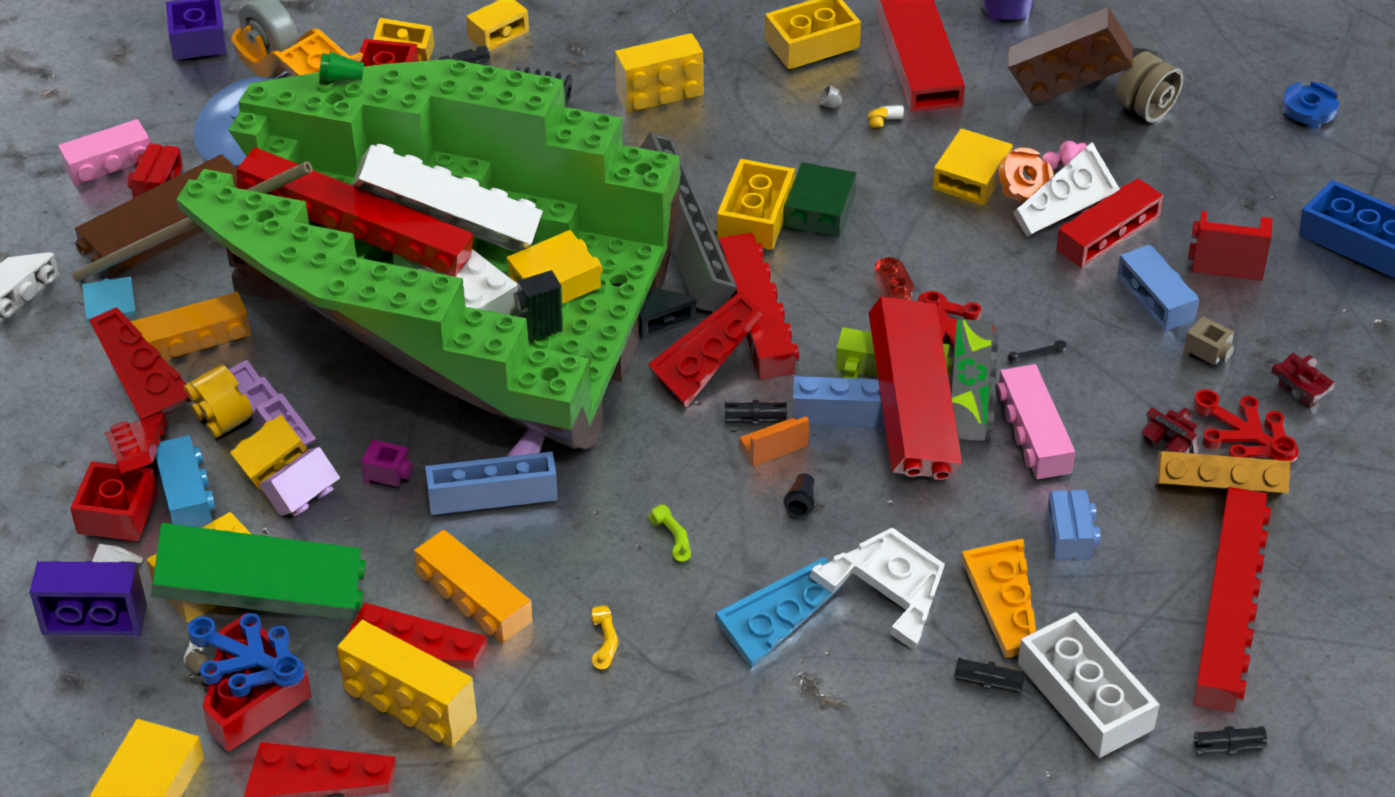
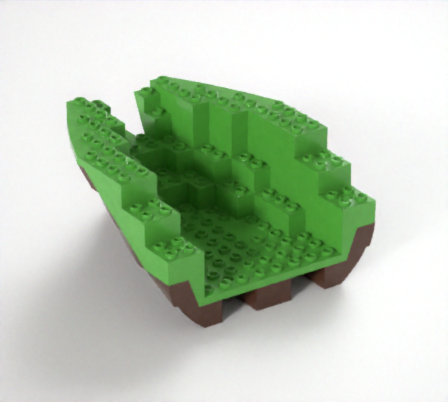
(483, 126)

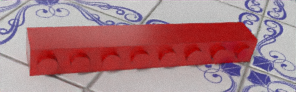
(364, 215)
(1231, 601)

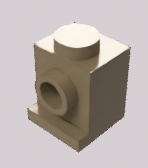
(1209, 341)

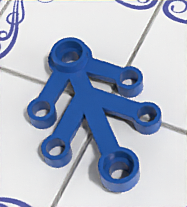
(203, 634)

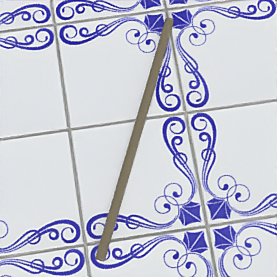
(182, 226)

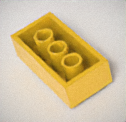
(407, 683)

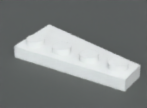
(1070, 191)

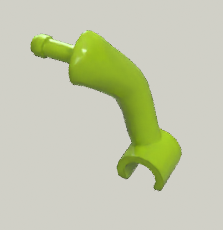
(681, 548)

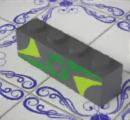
(971, 378)

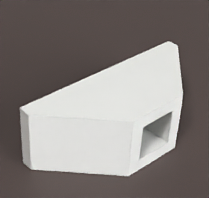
(23, 278)

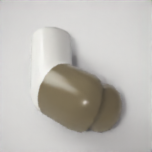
(195, 657)

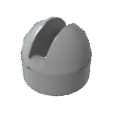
(830, 97)

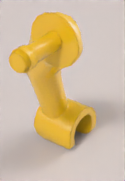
(603, 657)

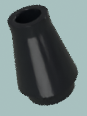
(800, 498)

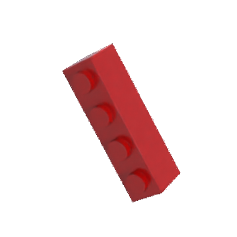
(1109, 222)

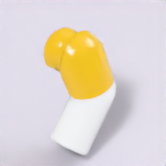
(884, 113)

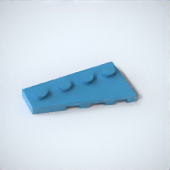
(772, 614)

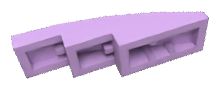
(266, 401)

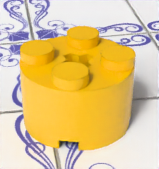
(218, 400)

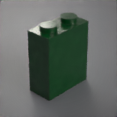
(820, 199)

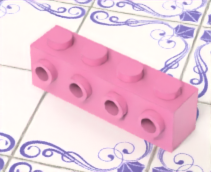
(1035, 422)

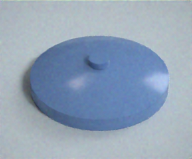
(215, 119)

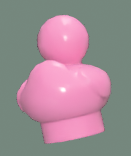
(1066, 153)

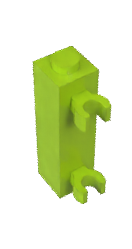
(857, 355)

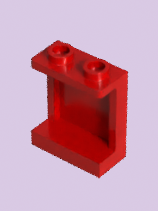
(1230, 248)

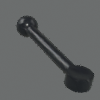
(1059, 346)

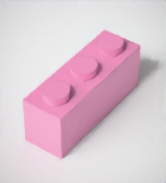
(103, 152)

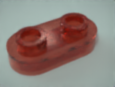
(893, 279)

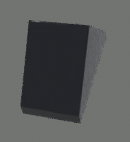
(665, 312)

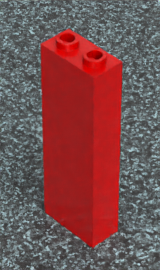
(921, 54)
(914, 388)

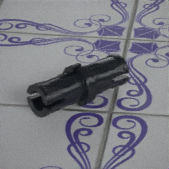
(755, 411)
(966, 668)
(1230, 740)

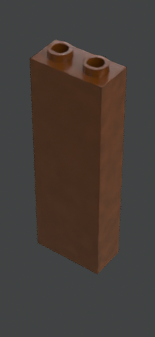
(141, 218)

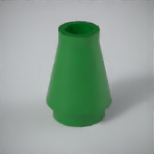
(338, 68)

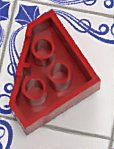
(237, 719)

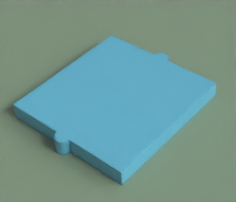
(107, 295)

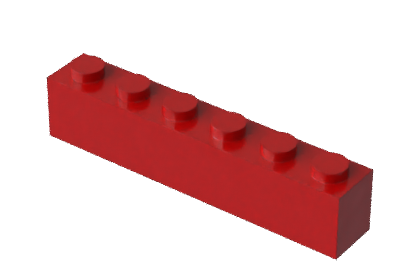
(770, 336)

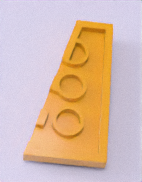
(1003, 590)

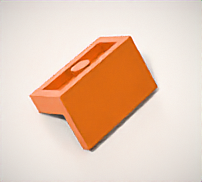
(775, 440)

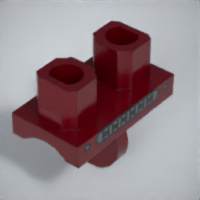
(1303, 377)
(1174, 427)

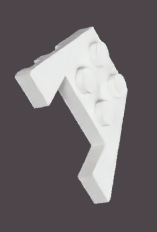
(896, 570)

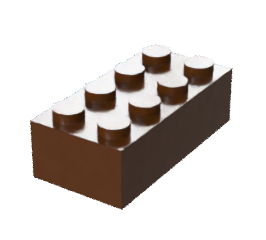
(1070, 56)

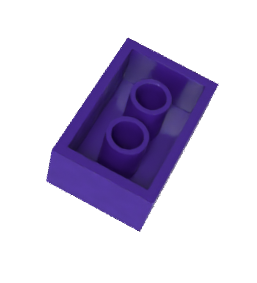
(88, 598)

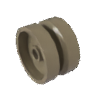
(1149, 87)

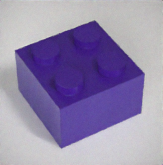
(195, 28)

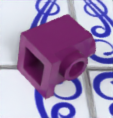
(386, 463)

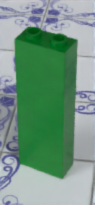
(257, 572)

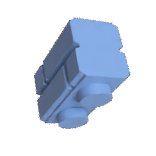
(1072, 525)

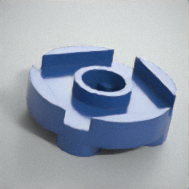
(1298, 107)

